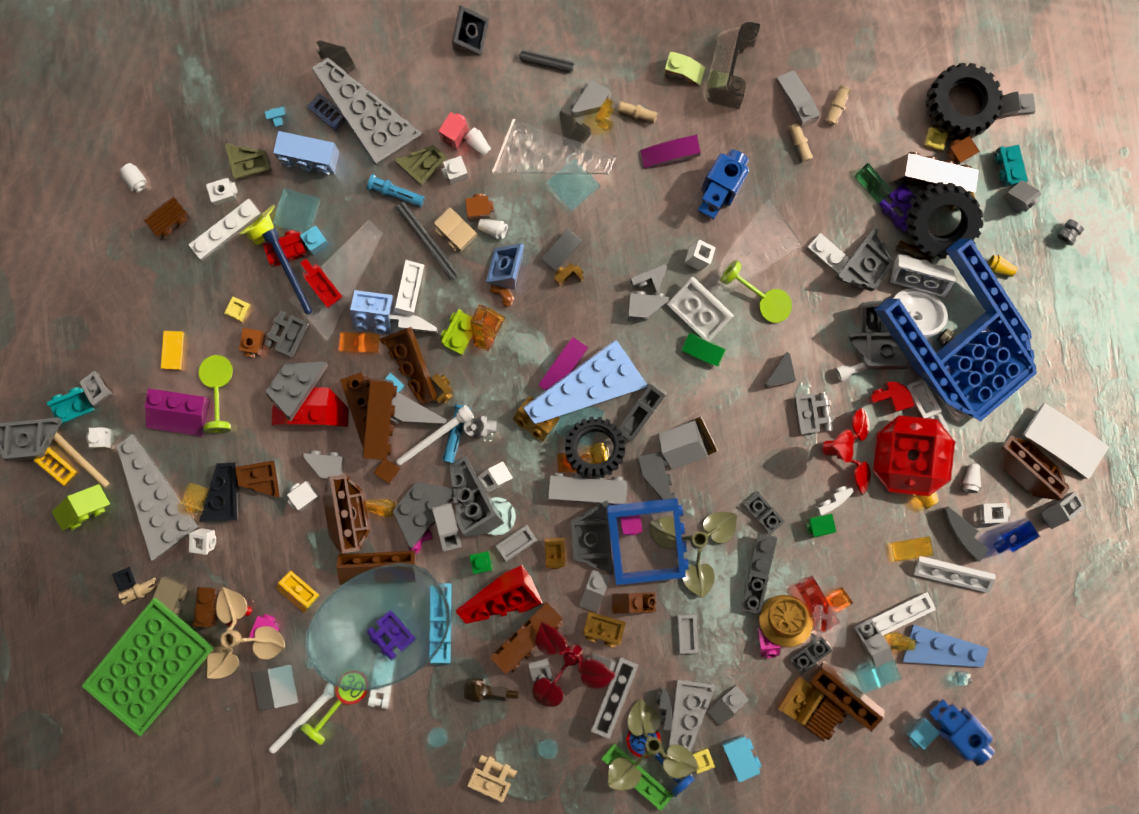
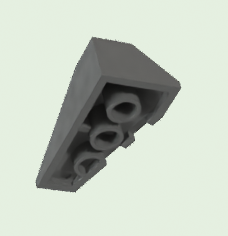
(474, 507)

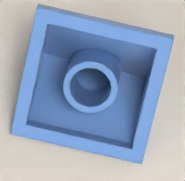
(505, 266)

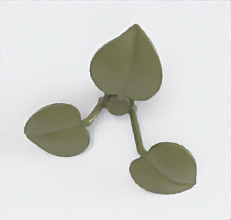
(721, 529)
(678, 761)

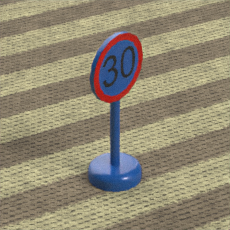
(636, 747)

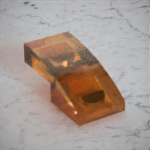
(359, 342)

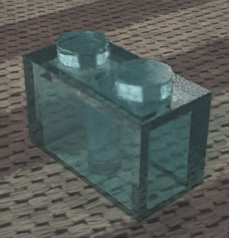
(872, 678)

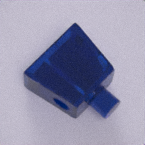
(1024, 532)

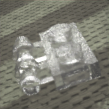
(835, 628)

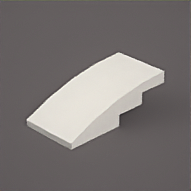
(1065, 441)

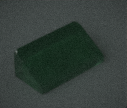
(873, 183)

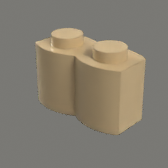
(454, 229)

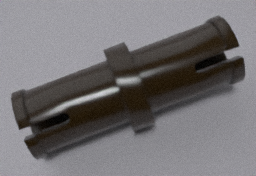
(912, 251)

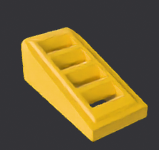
(72, 471)

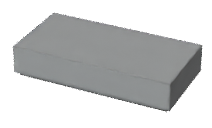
(516, 543)
(687, 634)

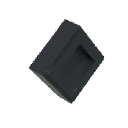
(125, 578)

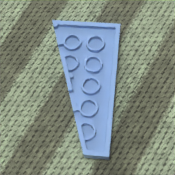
(594, 381)

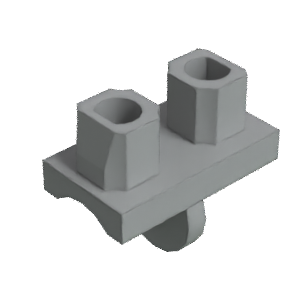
(479, 427)

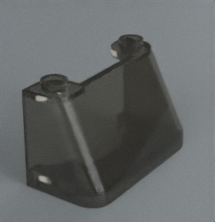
(722, 86)

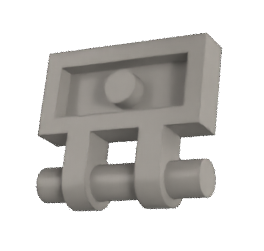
(808, 416)

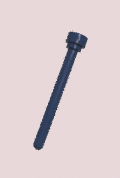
(272, 238)

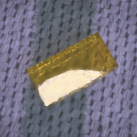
(912, 548)

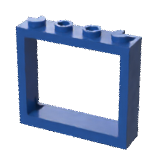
(647, 508)

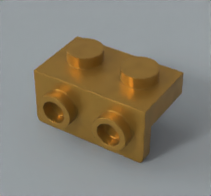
(538, 430)
(604, 628)
(801, 701)

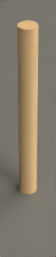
(81, 461)

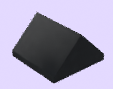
(469, 31)

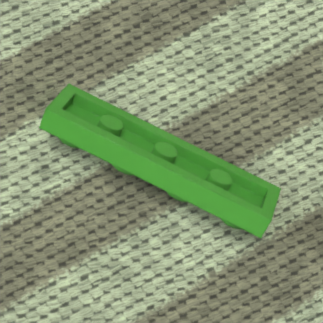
(648, 786)

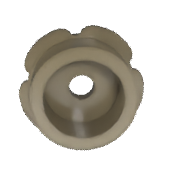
(945, 337)

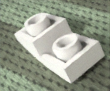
(838, 498)

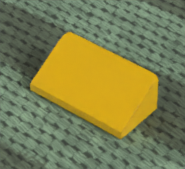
(297, 591)

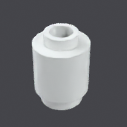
(133, 177)

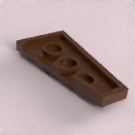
(407, 354)

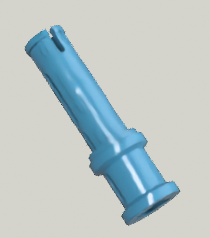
(385, 190)
(453, 438)

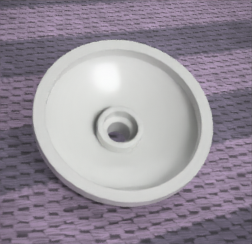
(925, 310)

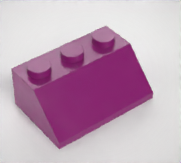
(176, 412)

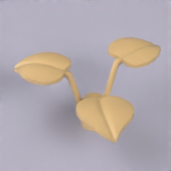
(267, 640)

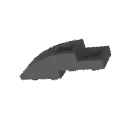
(758, 573)

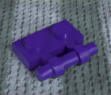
(901, 199)
(395, 630)

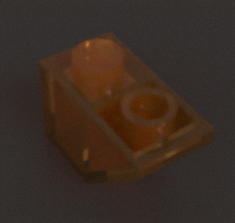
(485, 326)

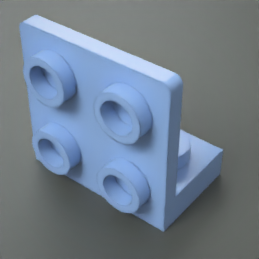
(371, 312)

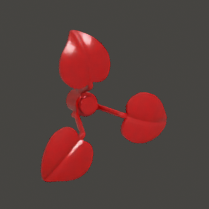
(843, 448)

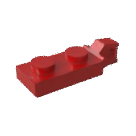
(321, 284)

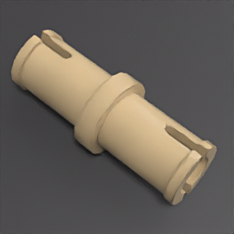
(838, 105)
(637, 112)
(800, 142)
(138, 591)

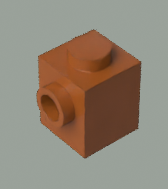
(962, 150)
(479, 207)
(251, 342)

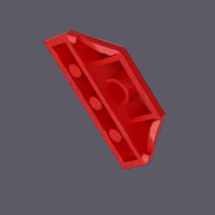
(319, 409)

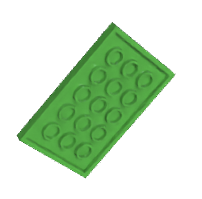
(148, 666)

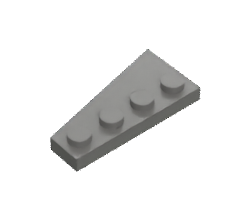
(688, 711)

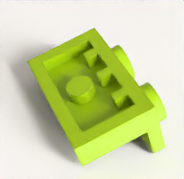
(458, 333)

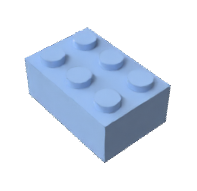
(306, 153)

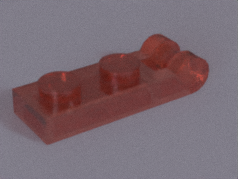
(814, 598)

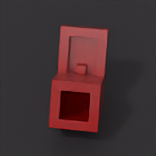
(896, 393)

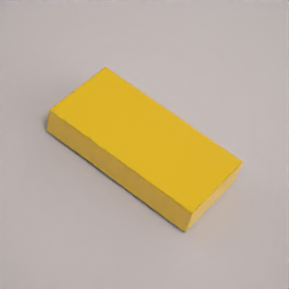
(172, 350)

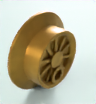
(786, 621)

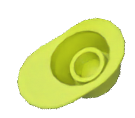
(260, 226)

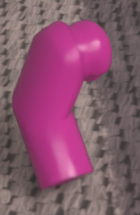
(427, 536)

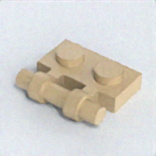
(490, 784)

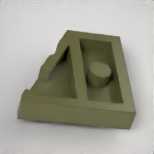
(247, 161)
(422, 163)

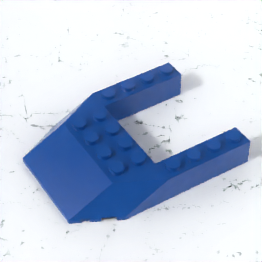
(982, 361)

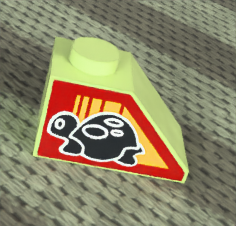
(684, 69)

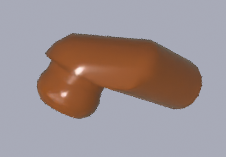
(505, 294)

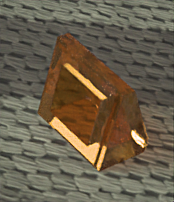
(839, 598)

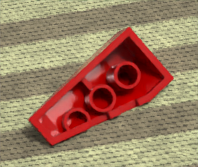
(506, 594)

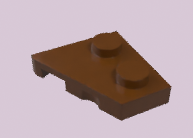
(259, 477)

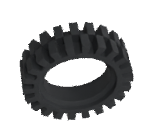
(582, 429)

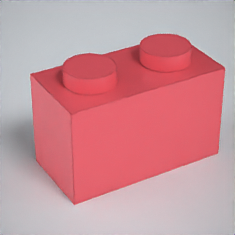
(454, 130)

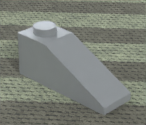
(798, 99)
(414, 413)

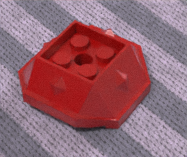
(935, 458)

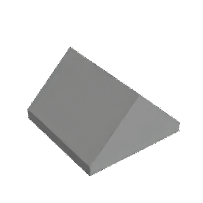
(682, 445)
(275, 687)

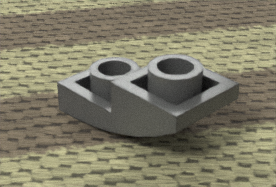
(561, 249)
(763, 512)
(810, 655)
(664, 703)

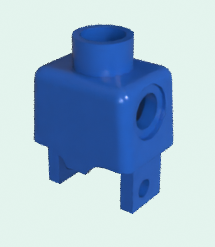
(723, 181)
(956, 730)

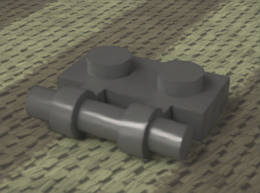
(291, 335)

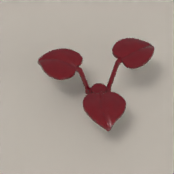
(594, 673)

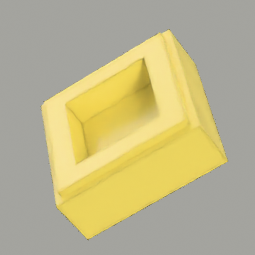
(936, 139)
(237, 309)
(704, 760)

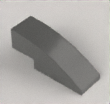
(642, 411)
(964, 534)

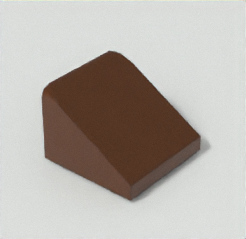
(387, 471)

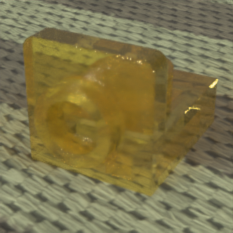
(605, 111)
(194, 497)

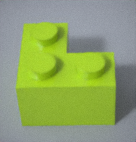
(79, 506)

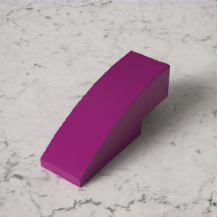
(670, 152)
(564, 363)

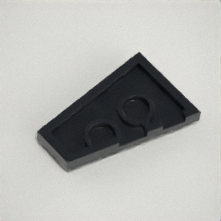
(222, 496)

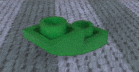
(704, 349)

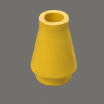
(1001, 266)

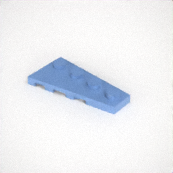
(943, 649)

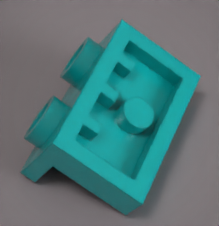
(1011, 165)
(71, 405)

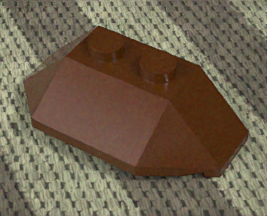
(1033, 469)
(345, 513)

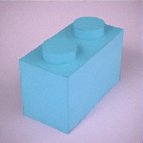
(741, 758)

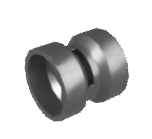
(1070, 232)

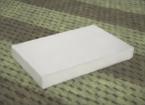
(700, 309)

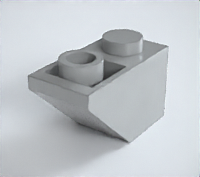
(591, 100)
(1022, 196)
(645, 306)
(325, 465)
(446, 527)
(874, 643)

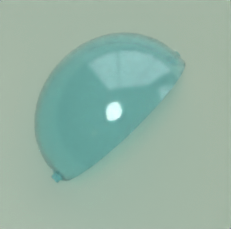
(338, 632)

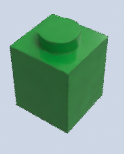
(820, 525)
(481, 562)

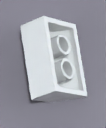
(922, 275)

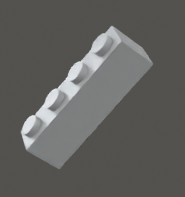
(586, 489)
(614, 698)

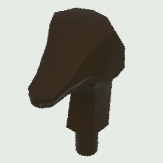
(476, 691)

